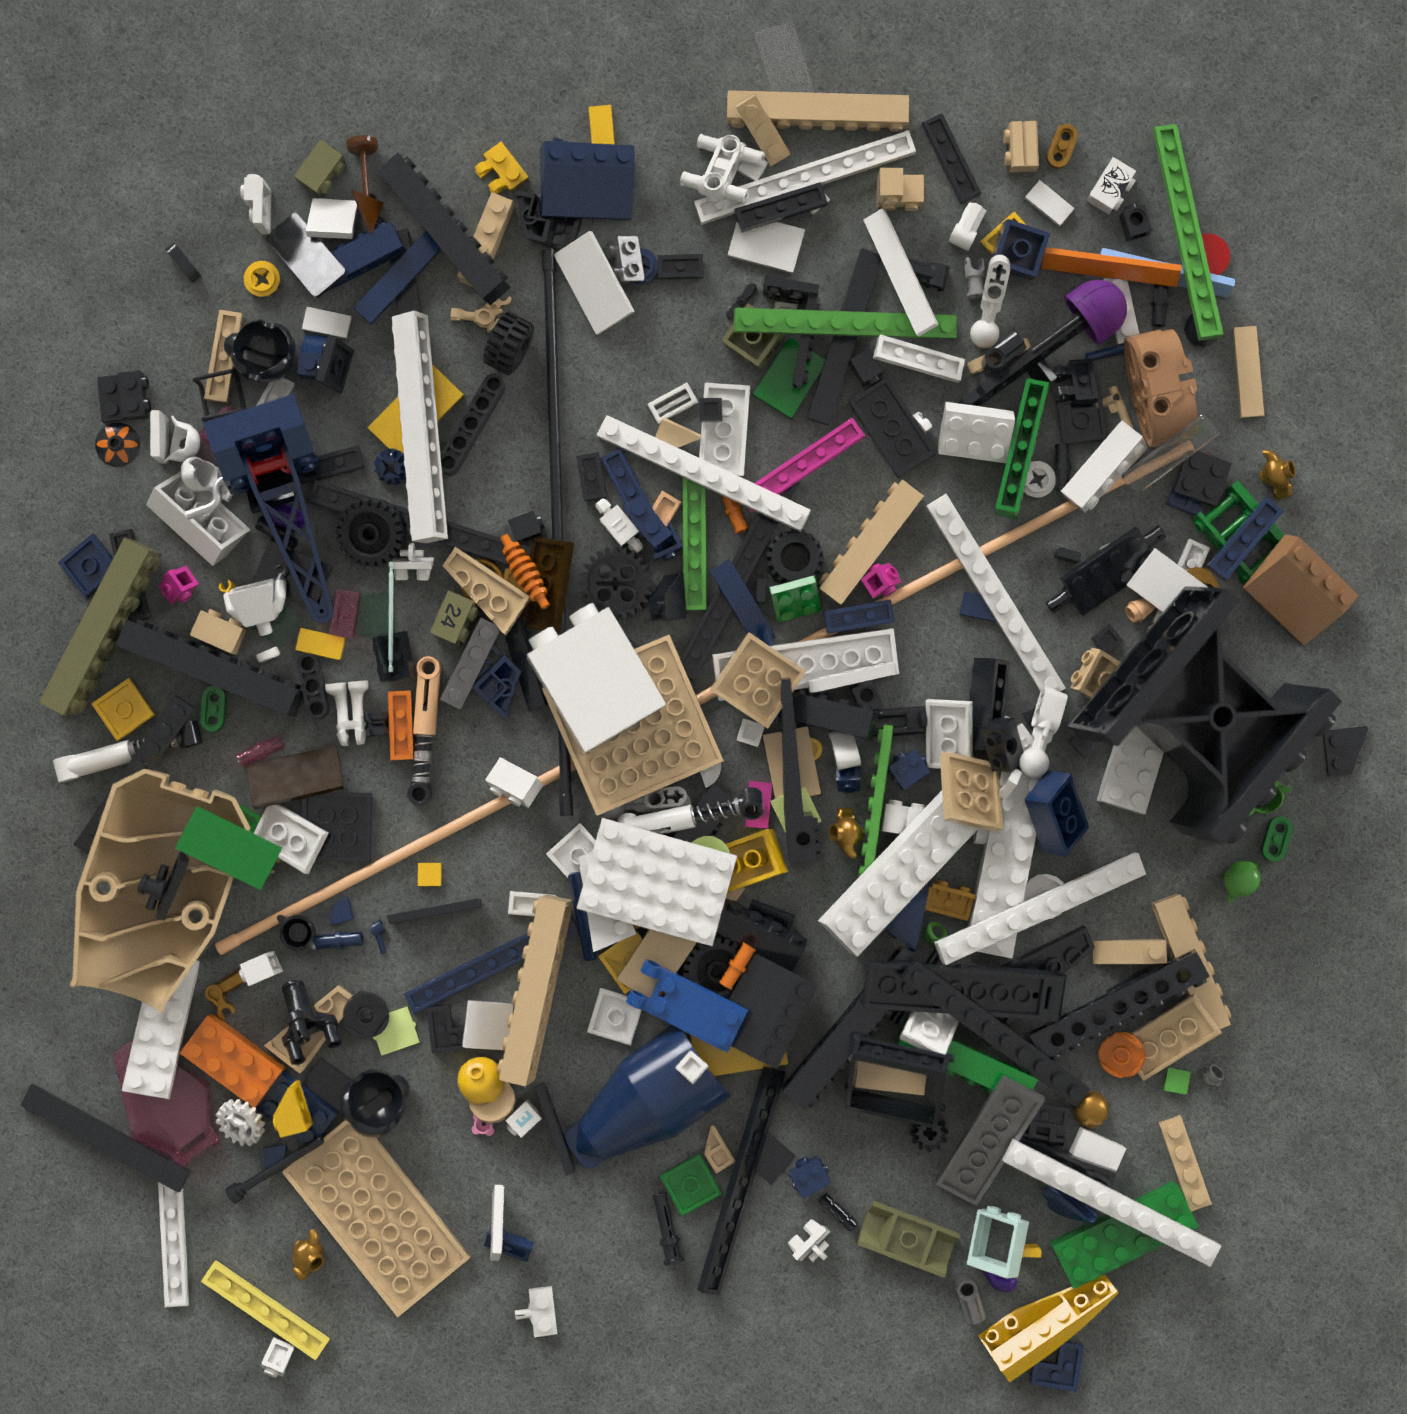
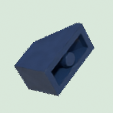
(310, 356)

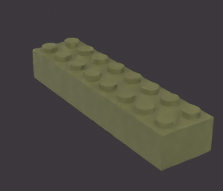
(100, 628)

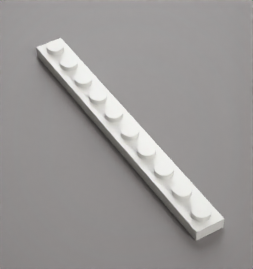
(822, 170)
(703, 473)
(994, 594)
(1039, 908)
(1111, 1202)

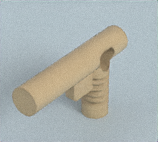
(1116, 406)

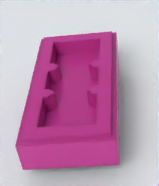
(763, 821)

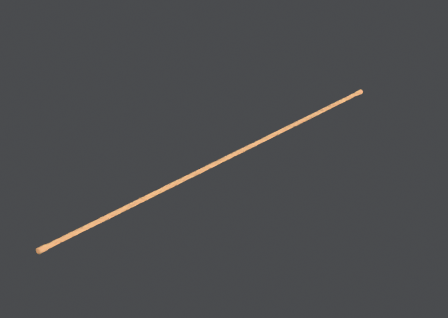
(235, 940)

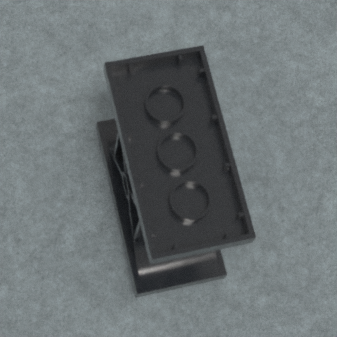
(1207, 715)

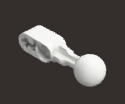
(986, 332)
(1046, 722)

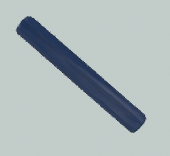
(576, 885)

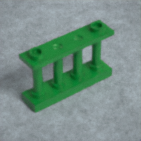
(1238, 496)

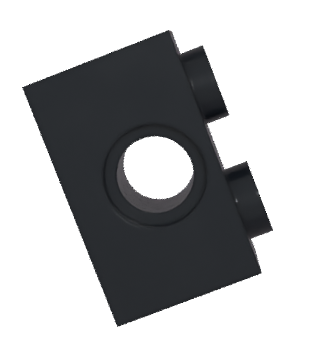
(1002, 744)

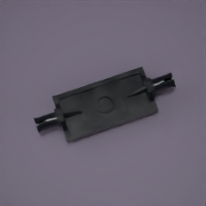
(1105, 571)

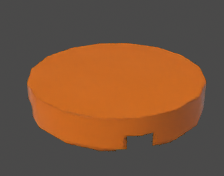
(1121, 1054)

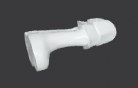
(356, 690)

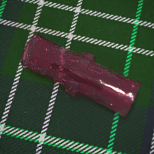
(260, 750)

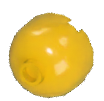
(479, 1080)

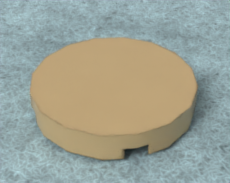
(498, 1109)

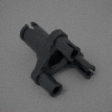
(305, 1021)

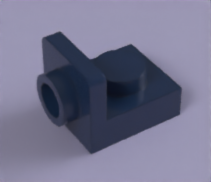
(848, 779)

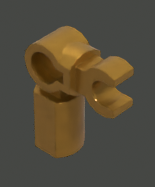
(216, 992)

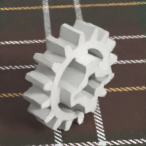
(240, 1122)

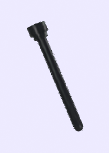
(237, 1190)

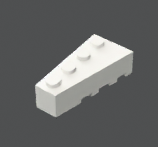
(1105, 467)
(603, 929)

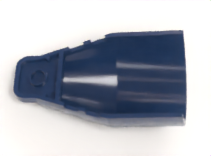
(644, 1102)

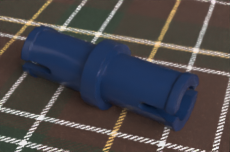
(339, 940)

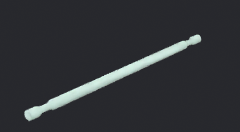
(390, 653)

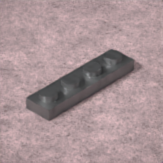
(470, 663)

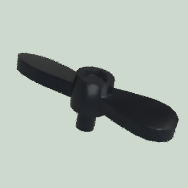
(741, 300)

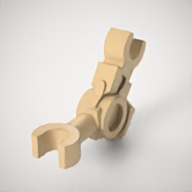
(483, 317)

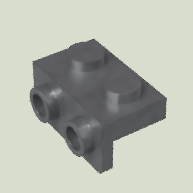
(625, 259)

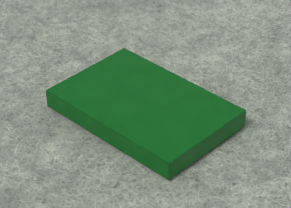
(777, 385)

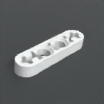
(851, 677)

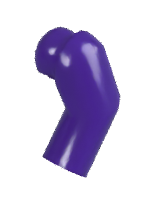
(1000, 1283)

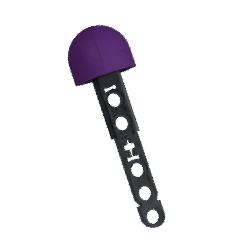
(1096, 308)

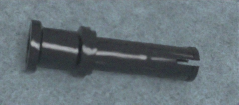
(669, 1239)

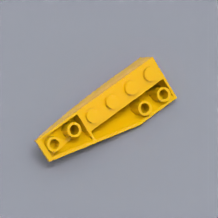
(1044, 1325)

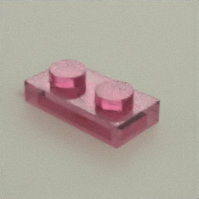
(345, 613)

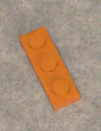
(401, 725)

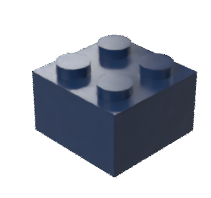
(1023, 248)

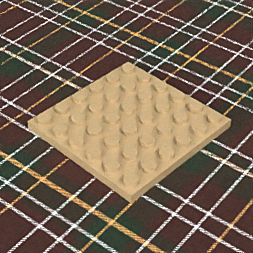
(654, 750)

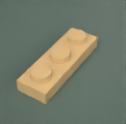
(763, 129)

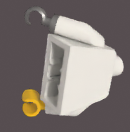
(256, 602)

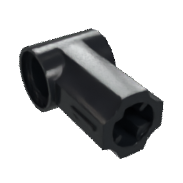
(930, 274)
(1003, 352)

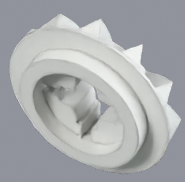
(1047, 483)

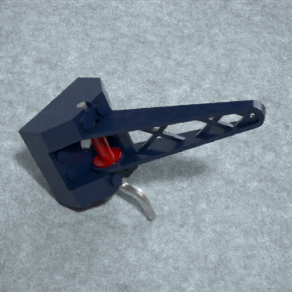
(259, 443)

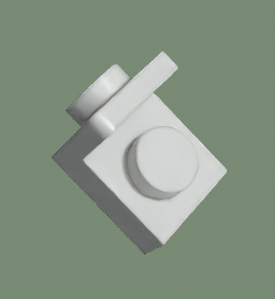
(277, 1358)

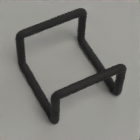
(207, 417)

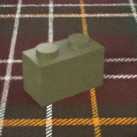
(320, 169)

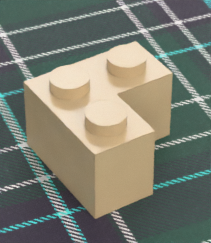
(899, 190)

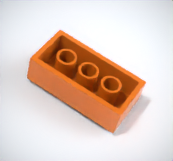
(232, 1060)

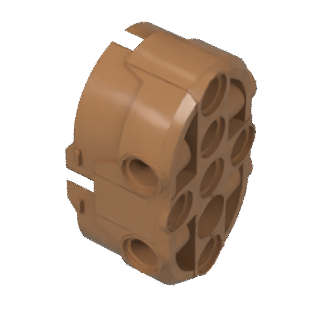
(1158, 396)

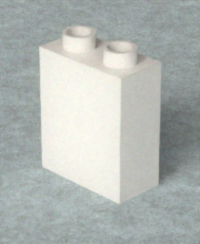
(594, 677)

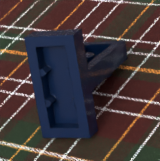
(649, 524)

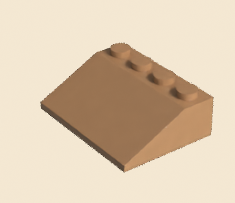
(1299, 589)

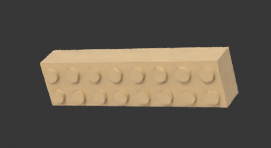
(535, 990)

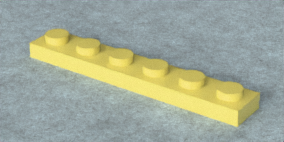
(265, 1310)

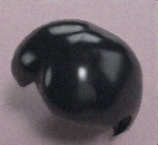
(261, 351)
(370, 1114)

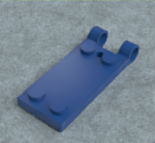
(690, 1007)

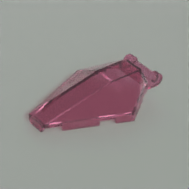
(172, 1121)

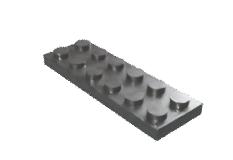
(982, 1148)

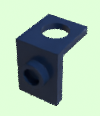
(670, 552)

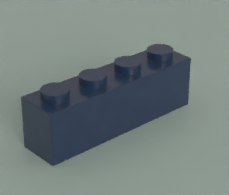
(368, 251)

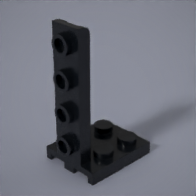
(796, 292)

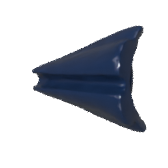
(1069, 1206)

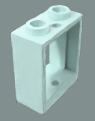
(980, 1238)

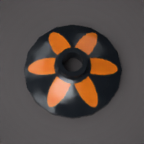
(126, 450)

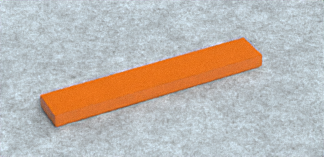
(1111, 267)

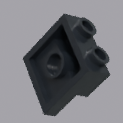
(124, 396)

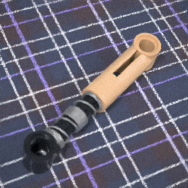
(424, 727)

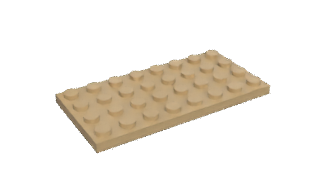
(377, 1216)

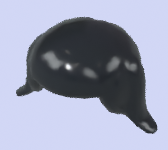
(297, 932)

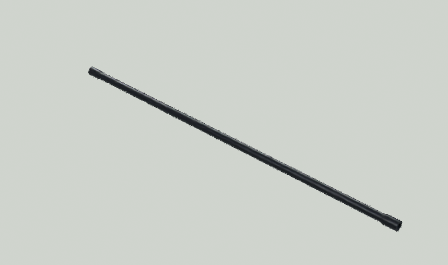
(549, 269)

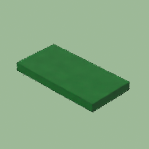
(228, 847)

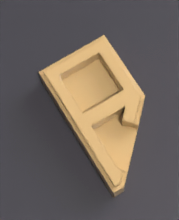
(675, 434)
(717, 1151)

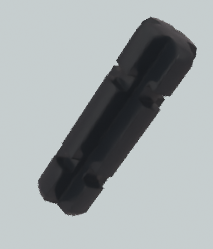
(838, 1212)

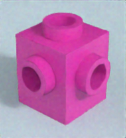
(881, 580)
(178, 585)

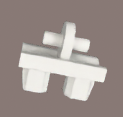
(414, 561)
(803, 1249)

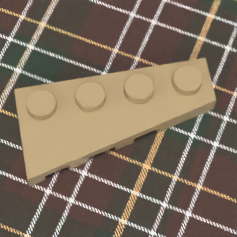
(490, 592)
(330, 1004)

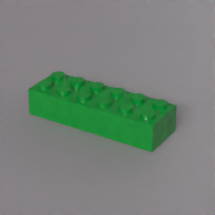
(978, 1066)
(1111, 1243)

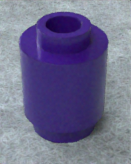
(286, 510)

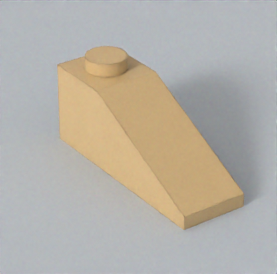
(1130, 951)

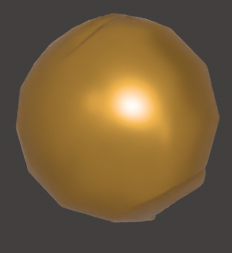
(1092, 1110)

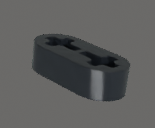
(183, 262)

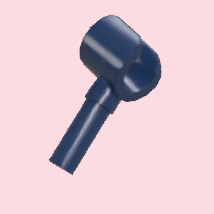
(376, 929)

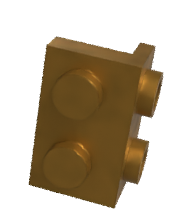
(950, 901)

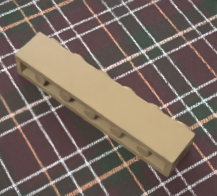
(870, 543)
(1181, 938)

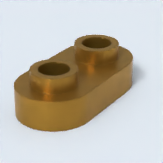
(1062, 147)

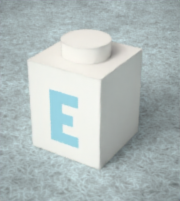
(523, 1119)

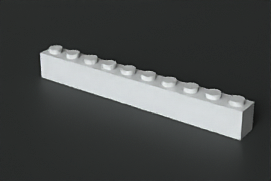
(419, 427)

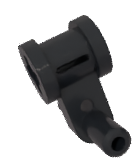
(154, 887)

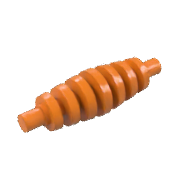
(524, 571)

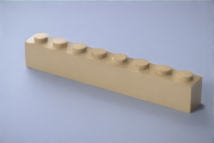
(826, 110)

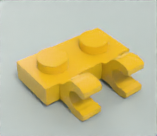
(505, 166)

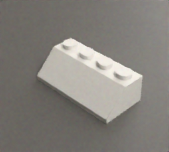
(209, 534)

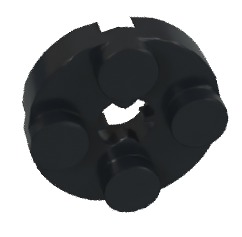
(369, 1027)

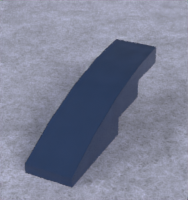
(740, 600)

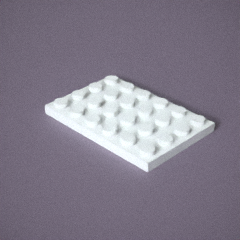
(656, 882)

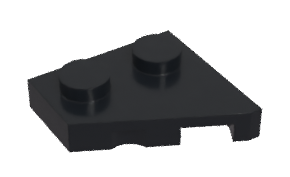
(1343, 749)

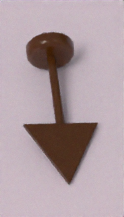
(369, 207)

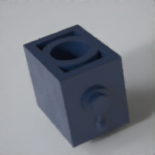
(908, 768)
(809, 1175)

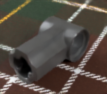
(970, 1300)

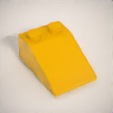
(756, 860)

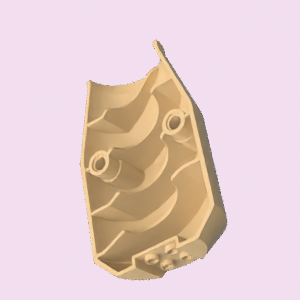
(116, 937)

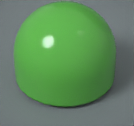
(928, 935)

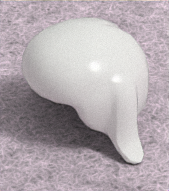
(192, 442)
(199, 474)

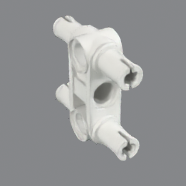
(722, 168)

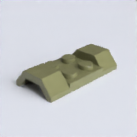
(907, 1238)

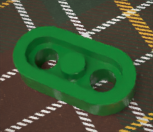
(211, 708)
(1277, 839)

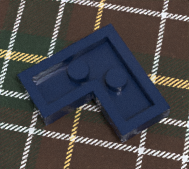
(1063, 1373)

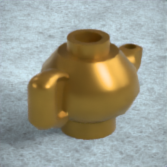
(1277, 474)
(846, 831)
(307, 1255)

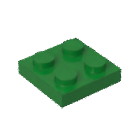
(795, 599)

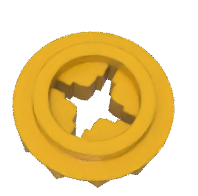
(261, 268)

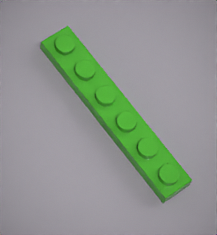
(694, 545)

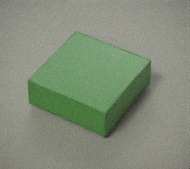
(1176, 1080)

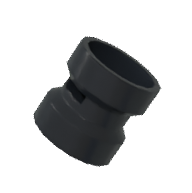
(377, 718)

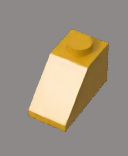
(292, 1113)

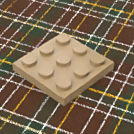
(754, 680)
(970, 792)

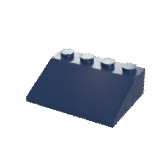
(586, 180)

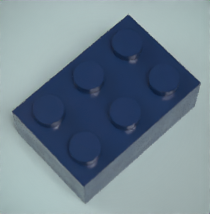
(1056, 813)

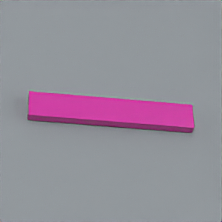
(812, 458)

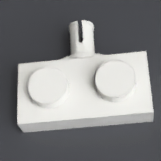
(540, 1311)

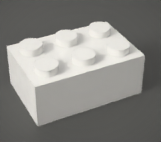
(976, 432)

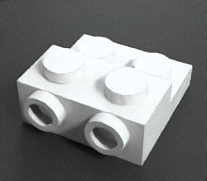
(258, 198)

